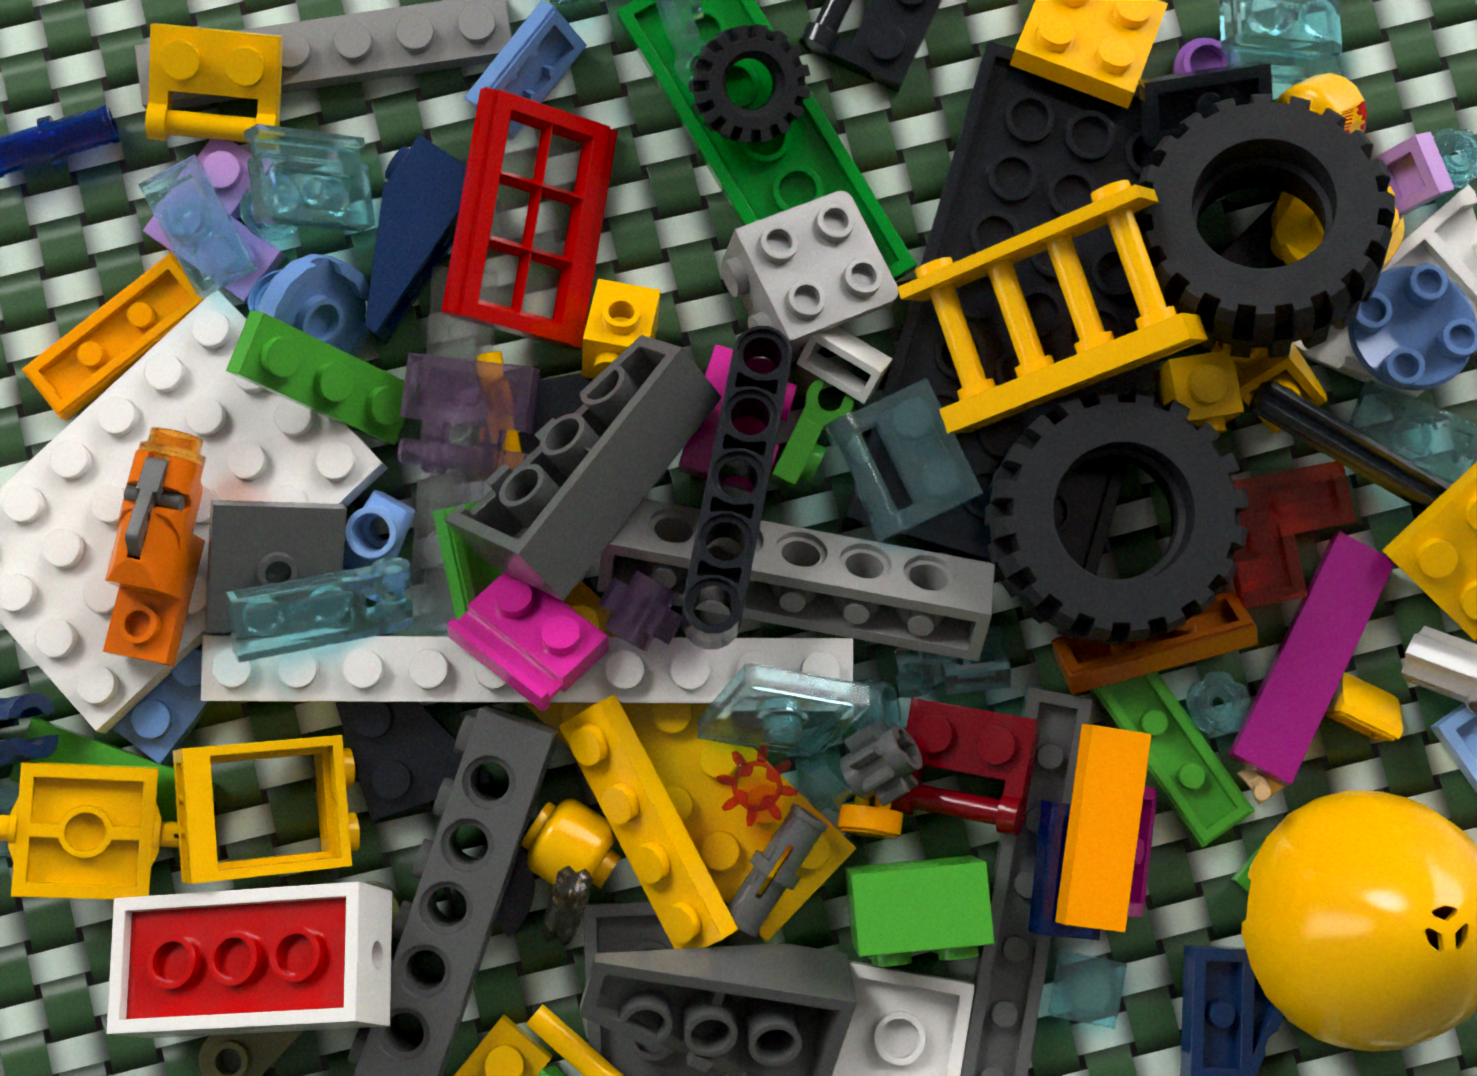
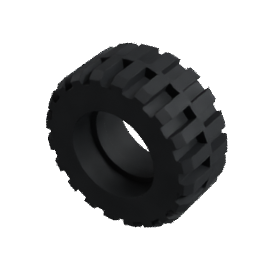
(1284, 151)
(1183, 465)

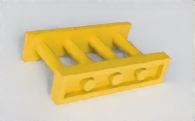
(1098, 352)

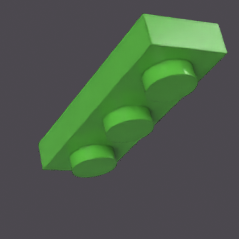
(318, 377)

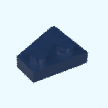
(1223, 1013)

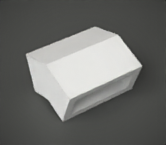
(852, 350)

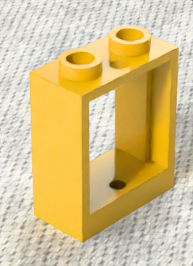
(196, 809)

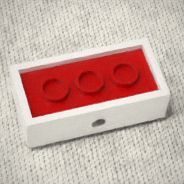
(251, 961)

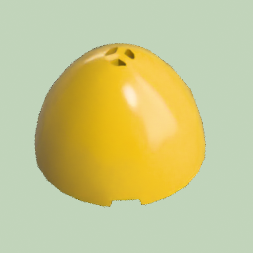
(1345, 916)

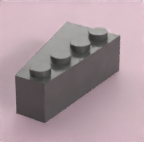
(590, 469)

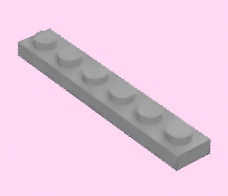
(373, 45)

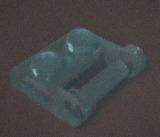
(921, 450)

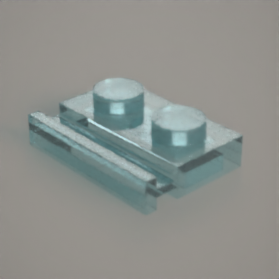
(1292, 35)
(309, 179)

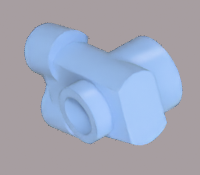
(363, 543)

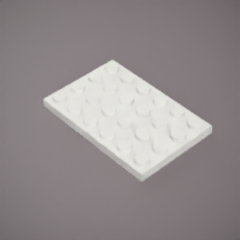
(68, 499)

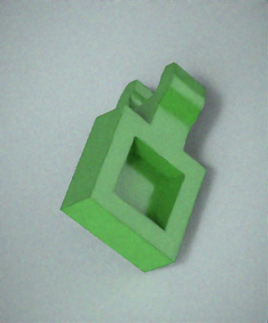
(802, 453)

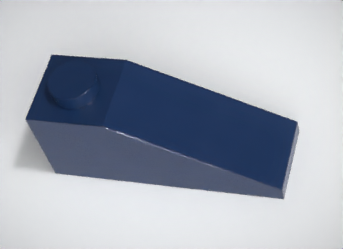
(413, 231)

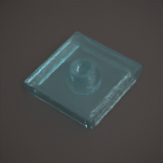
(783, 710)

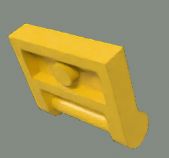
(211, 64)

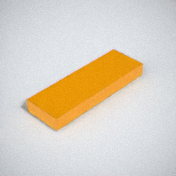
(112, 338)
(1103, 828)

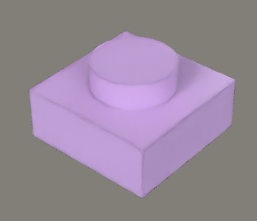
(1416, 172)

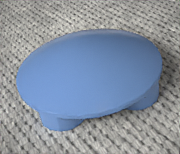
(1414, 328)

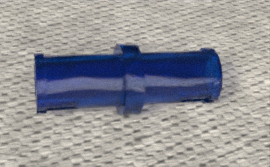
(57, 139)

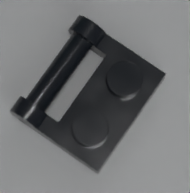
(883, 43)

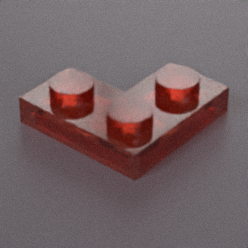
(1278, 510)

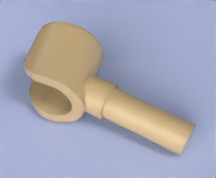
(1260, 785)

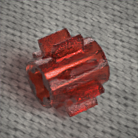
(767, 800)

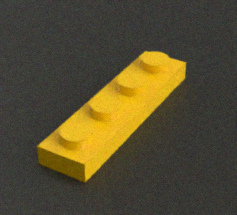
(647, 826)

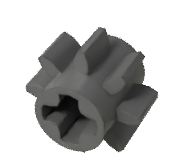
(881, 762)

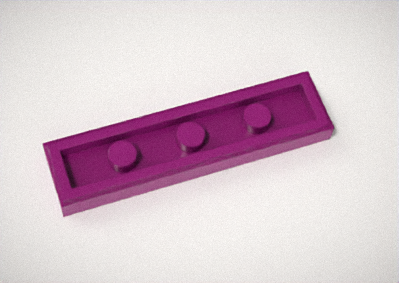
(1311, 659)

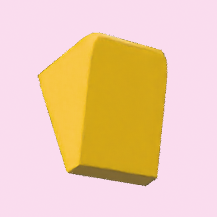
(1366, 709)

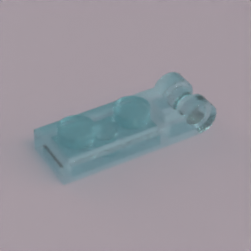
(320, 610)

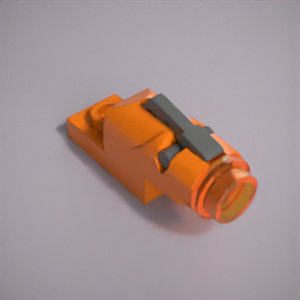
(156, 548)

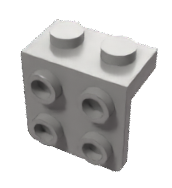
(808, 269)

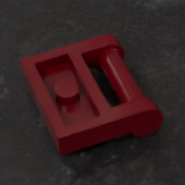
(973, 744)

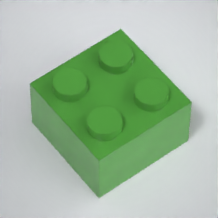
(919, 908)

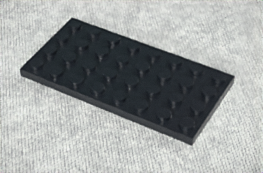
(1019, 162)

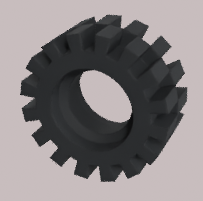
(787, 83)

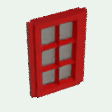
(529, 219)

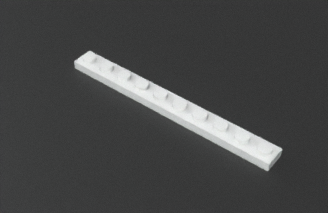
(444, 672)

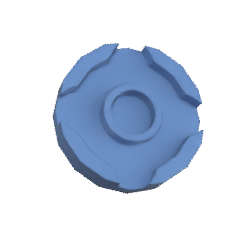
(318, 298)

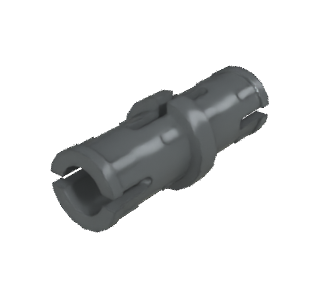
(800, 831)

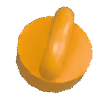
(870, 821)

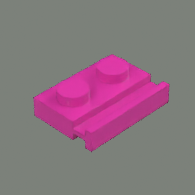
(528, 639)

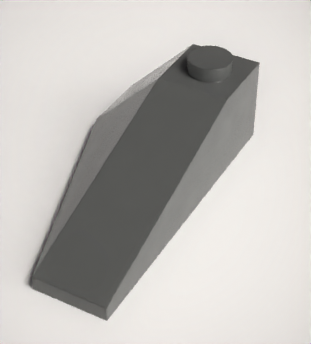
(729, 1006)

